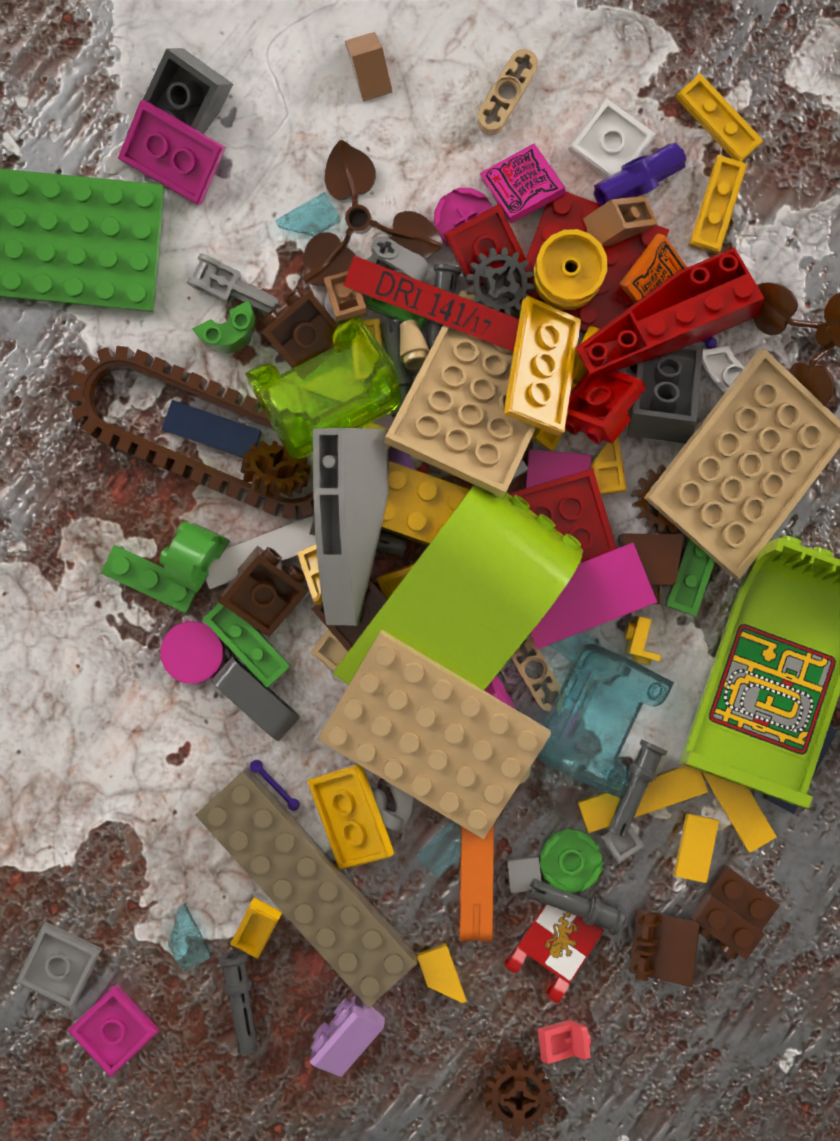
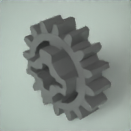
(489, 276)

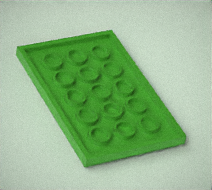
(79, 239)

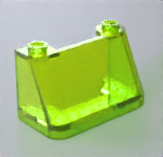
(333, 390)

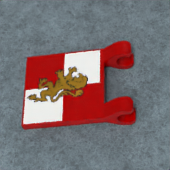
(559, 944)

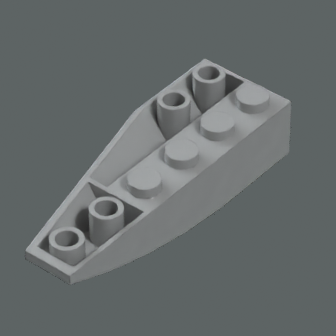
(348, 514)

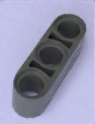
(255, 699)

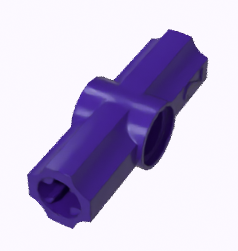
(641, 174)

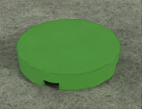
(571, 860)

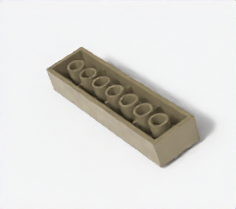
(308, 887)

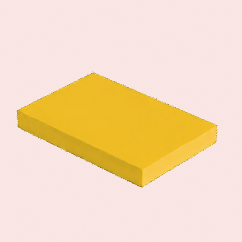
(350, 817)

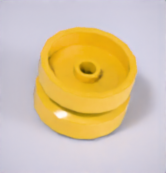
(573, 251)

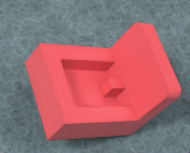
(564, 1041)

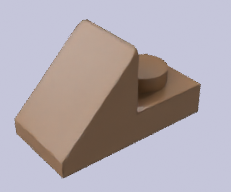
(344, 301)

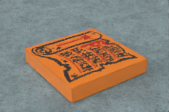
(652, 268)

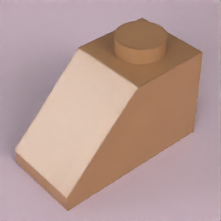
(620, 220)

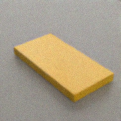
(542, 366)

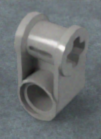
(398, 258)

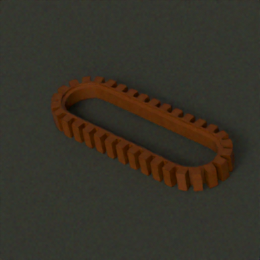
(146, 450)

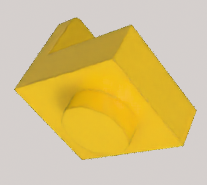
(636, 634)

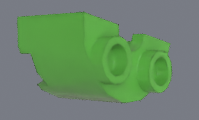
(232, 334)
(191, 555)

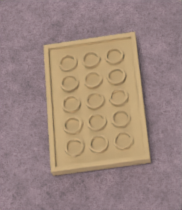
(458, 409)
(747, 464)
(433, 734)

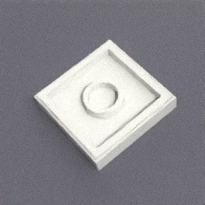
(611, 139)

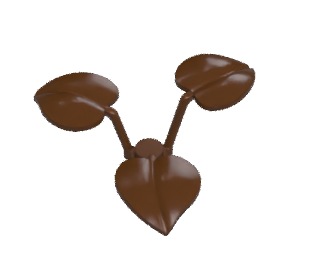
(346, 175)
(774, 315)

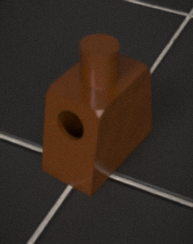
(658, 555)

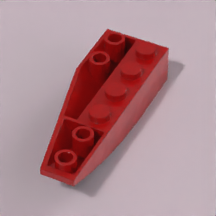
(676, 314)

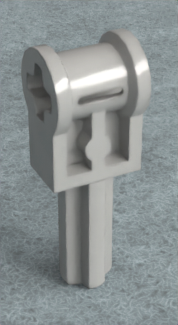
(224, 282)

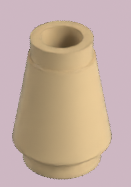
(412, 345)

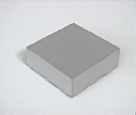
(620, 846)
(522, 872)

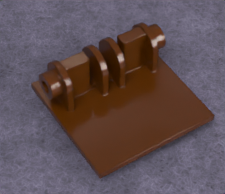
(664, 948)

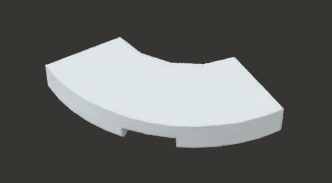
(721, 367)

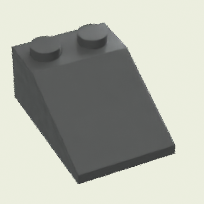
(188, 89)
(671, 397)

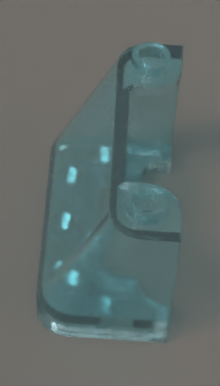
(597, 715)

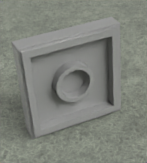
(58, 965)

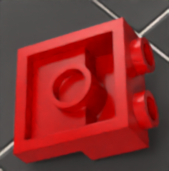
(601, 405)

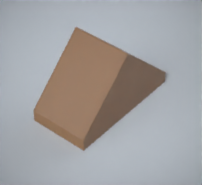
(369, 66)

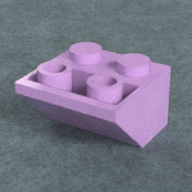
(346, 1037)

